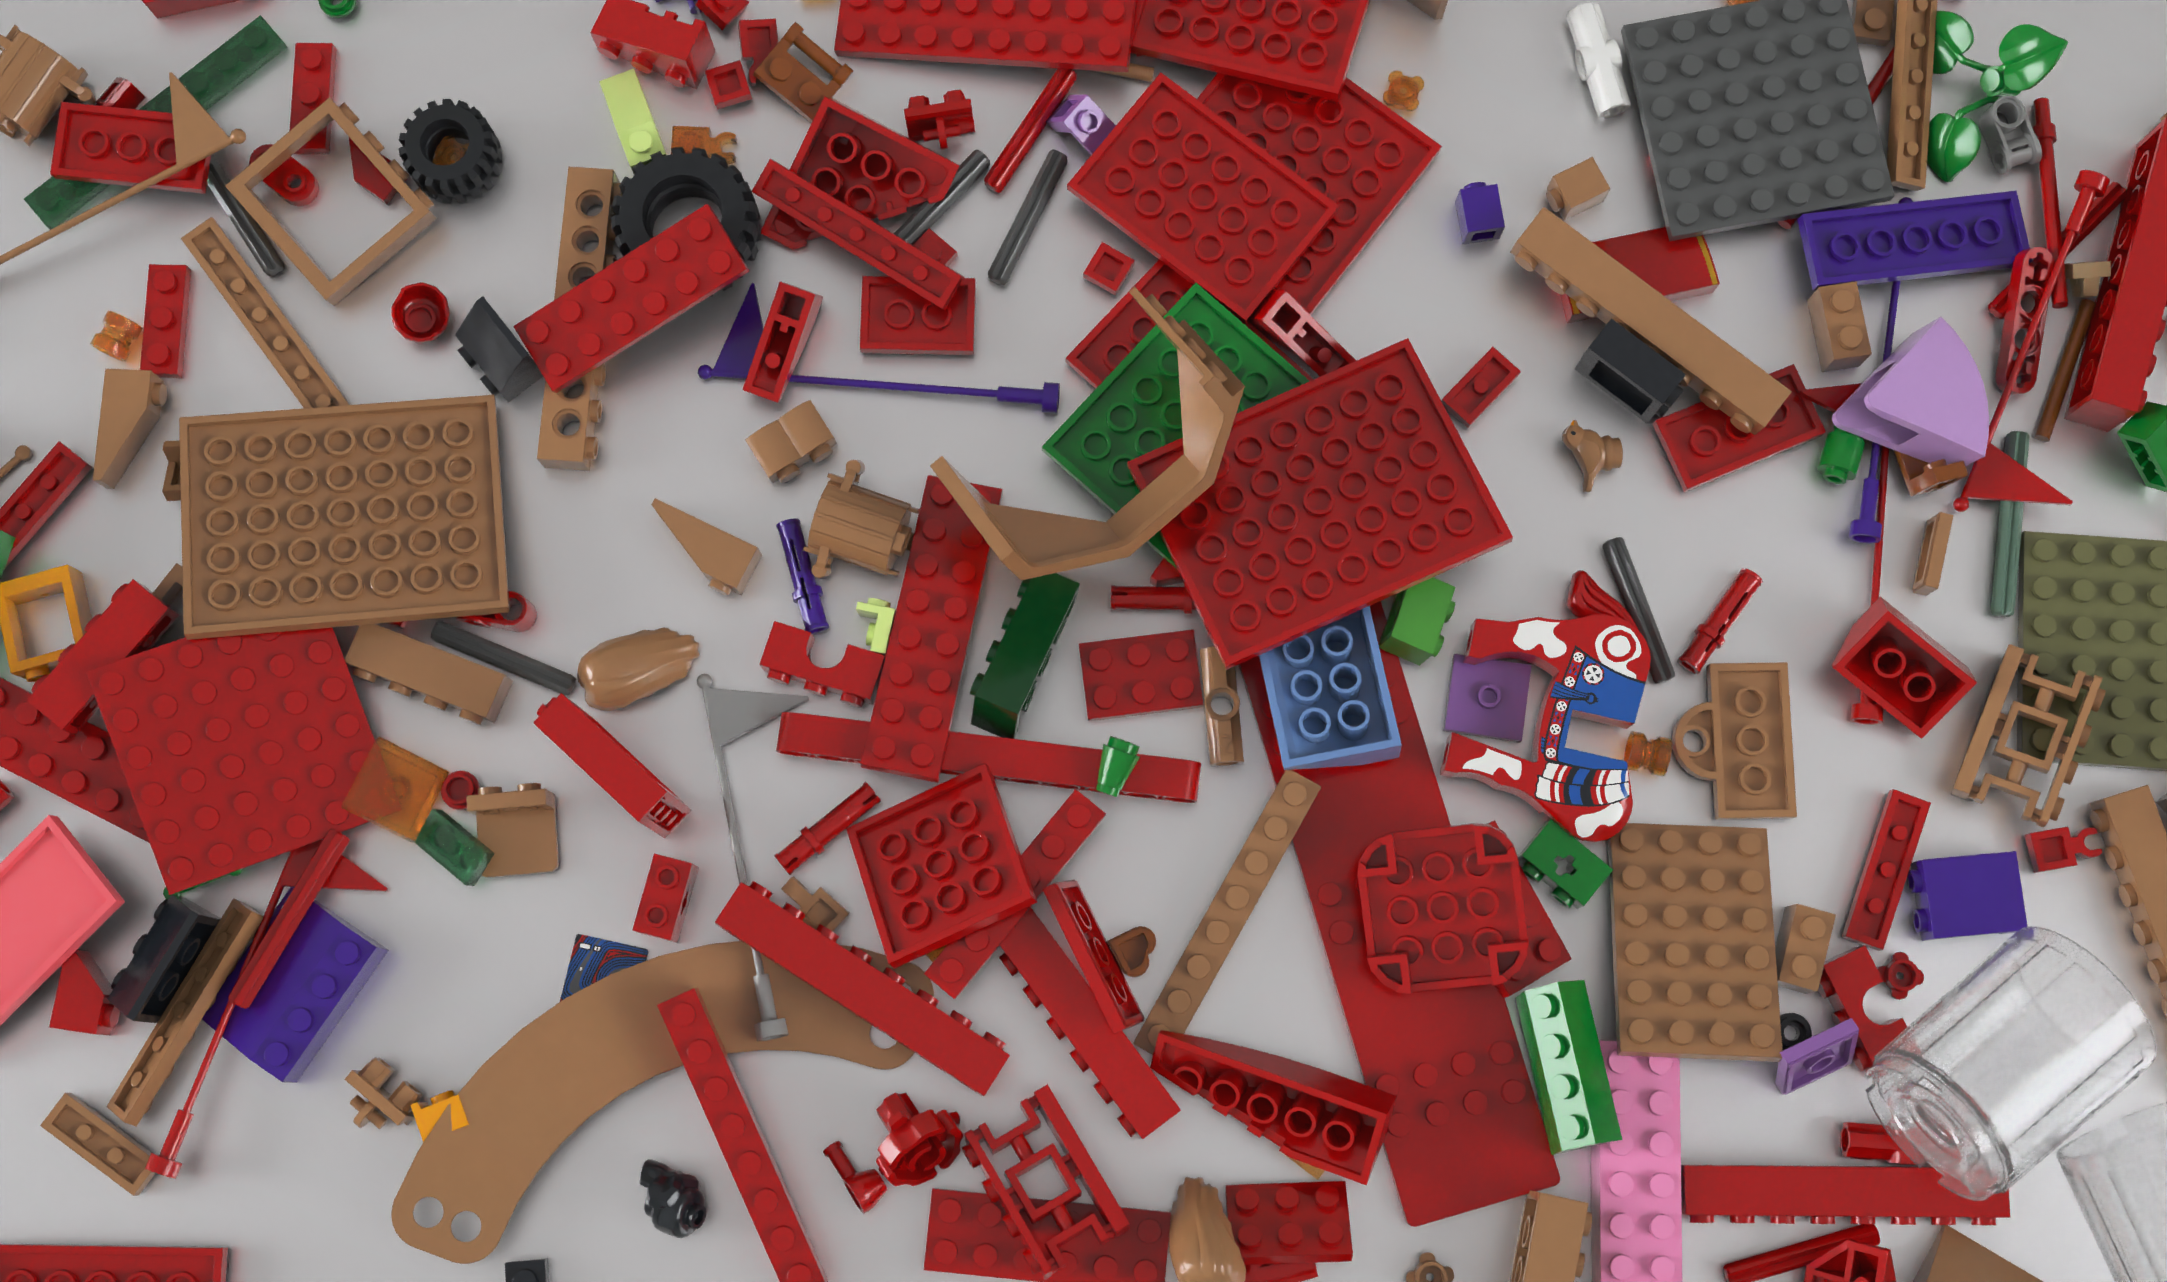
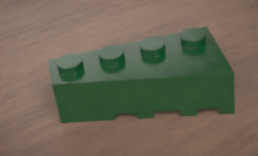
(1021, 653)

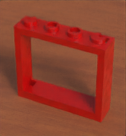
(611, 765)

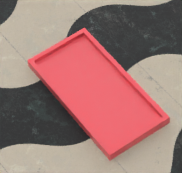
(47, 909)

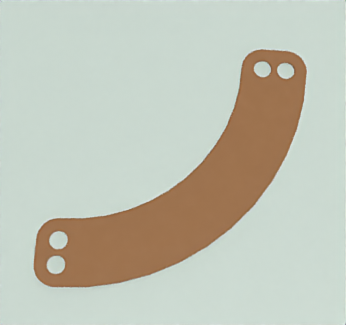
(589, 1055)

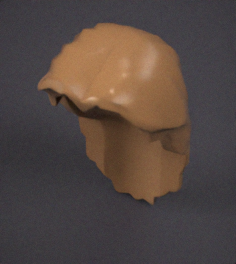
(634, 666)
(1203, 1237)

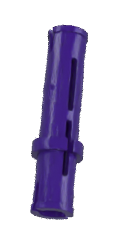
(813, 615)

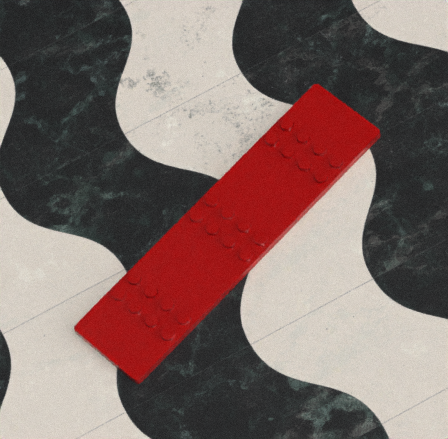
(1464, 1101)

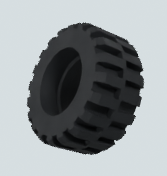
(680, 177)

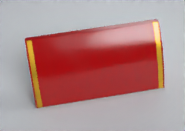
(1672, 268)

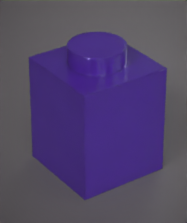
(1479, 213)

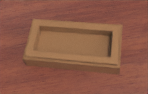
(1932, 554)

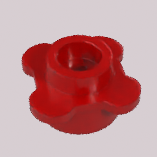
(1911, 975)

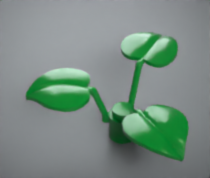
(2026, 57)

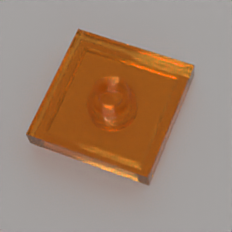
(395, 789)

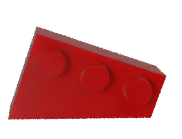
(654, 41)

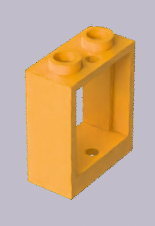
(32, 588)

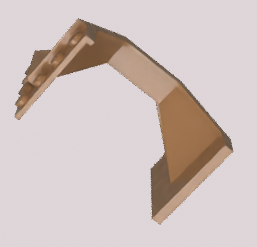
(1050, 543)

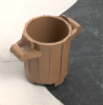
(34, 84)
(858, 525)

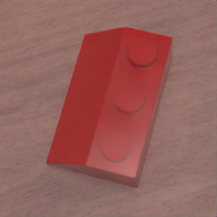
(1902, 668)

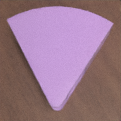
(1923, 400)

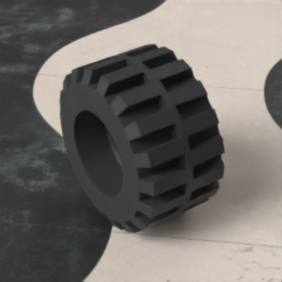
(468, 173)

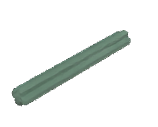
(2009, 536)

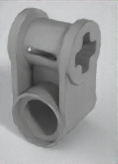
(2009, 141)

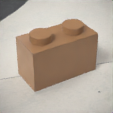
(1839, 326)
(1802, 947)

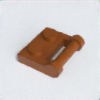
(793, 80)

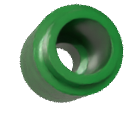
(1841, 456)

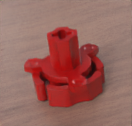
(916, 1141)

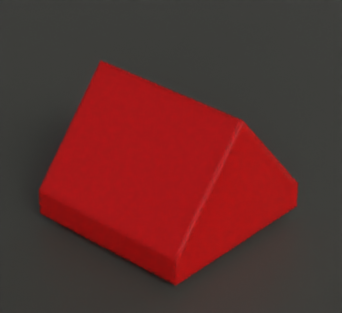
(121, 95)

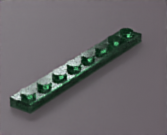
(206, 81)

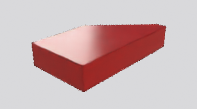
(369, 177)

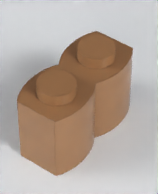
(791, 442)

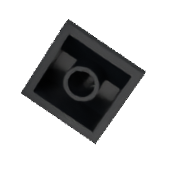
(496, 351)

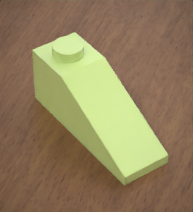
(632, 117)

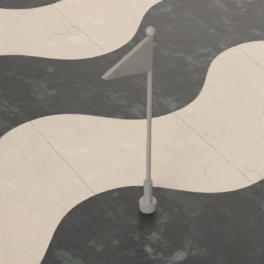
(730, 717)

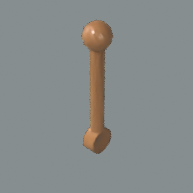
(22, 453)

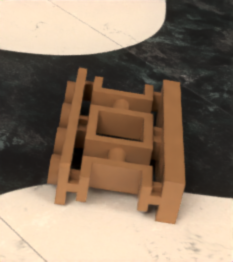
(1999, 725)

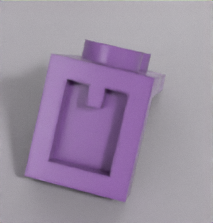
(1083, 120)

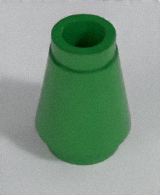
(1116, 765)

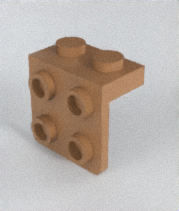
(517, 829)

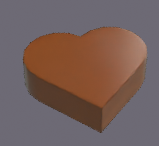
(1132, 950)

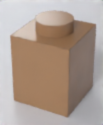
(1577, 189)

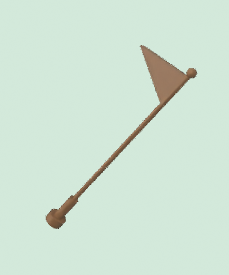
(195, 138)

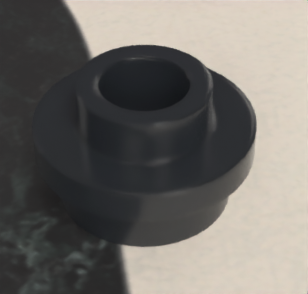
(1801, 1025)

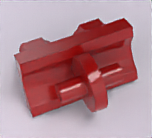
(939, 120)

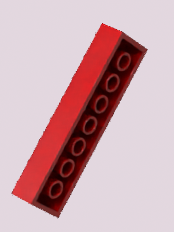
(2130, 301)

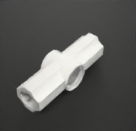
(1598, 60)

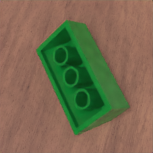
(1568, 1066)

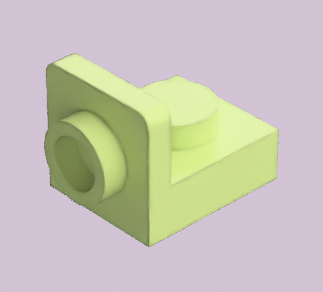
(879, 633)

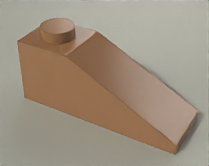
(127, 417)
(719, 555)

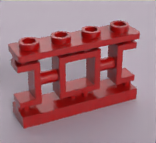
(1072, 1166)

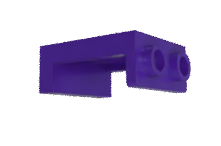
(1967, 896)

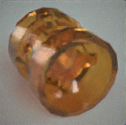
(116, 336)
(1652, 754)

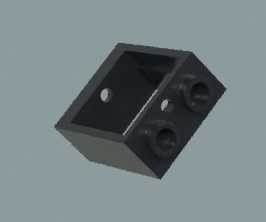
(1631, 372)

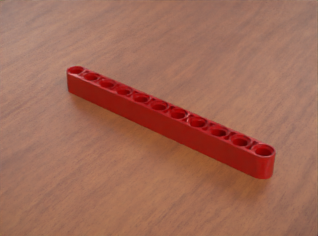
(1007, 758)

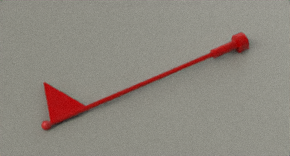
(1831, 399)
(1998, 474)
(343, 876)

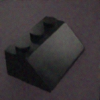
(162, 959)

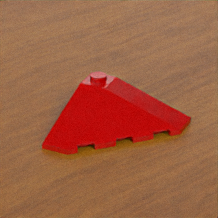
(862, 167)

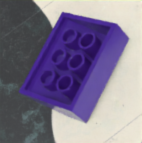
(303, 994)

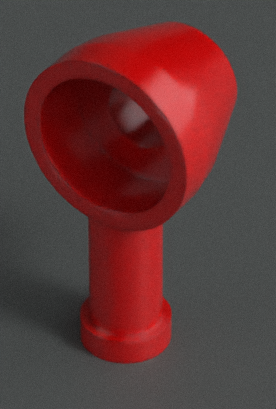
(864, 1187)

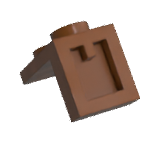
(1928, 477)

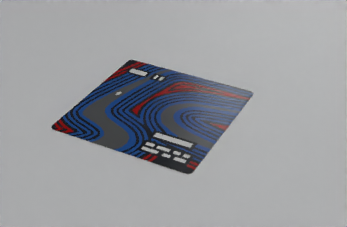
(596, 959)

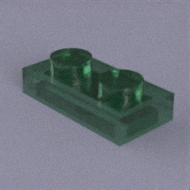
(454, 847)

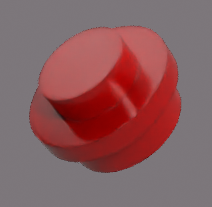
(457, 787)

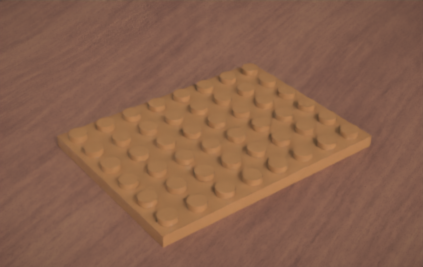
(341, 516)

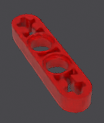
(2019, 319)

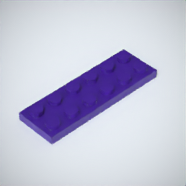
(1913, 239)

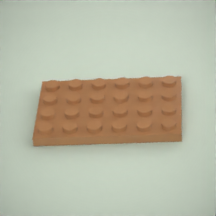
(1694, 943)

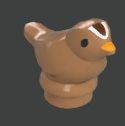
(1592, 452)

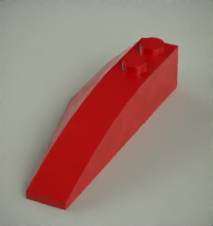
(1293, 1104)

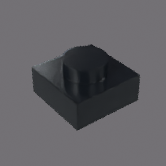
(527, 1271)

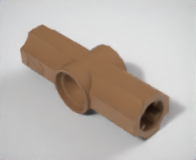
(1222, 730)

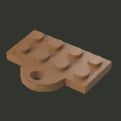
(1744, 741)

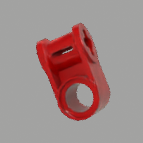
(500, 620)

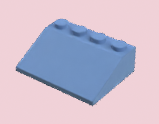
(1331, 697)

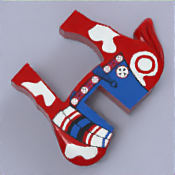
(1596, 676)

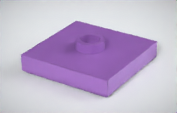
(1487, 699)
(1817, 1057)

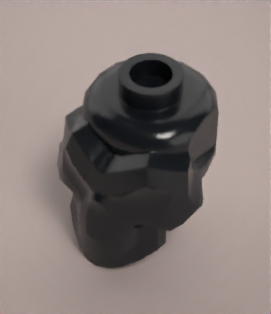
(672, 1199)

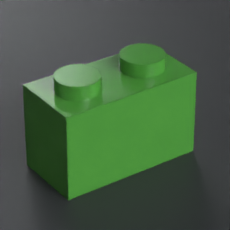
(1417, 621)

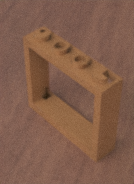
(378, 253)

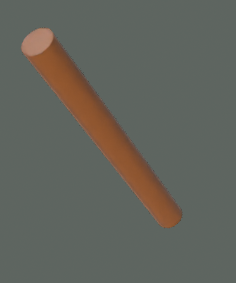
(2065, 370)

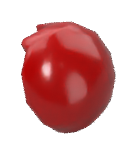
(420, 313)

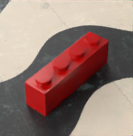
(124, 629)

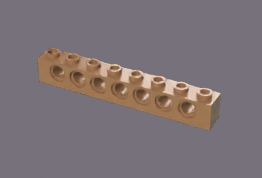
(583, 189)

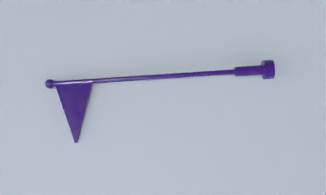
(746, 332)
(1866, 528)

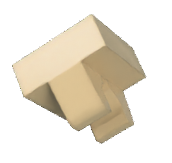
(2085, 277)

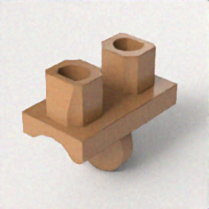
(369, 1084)

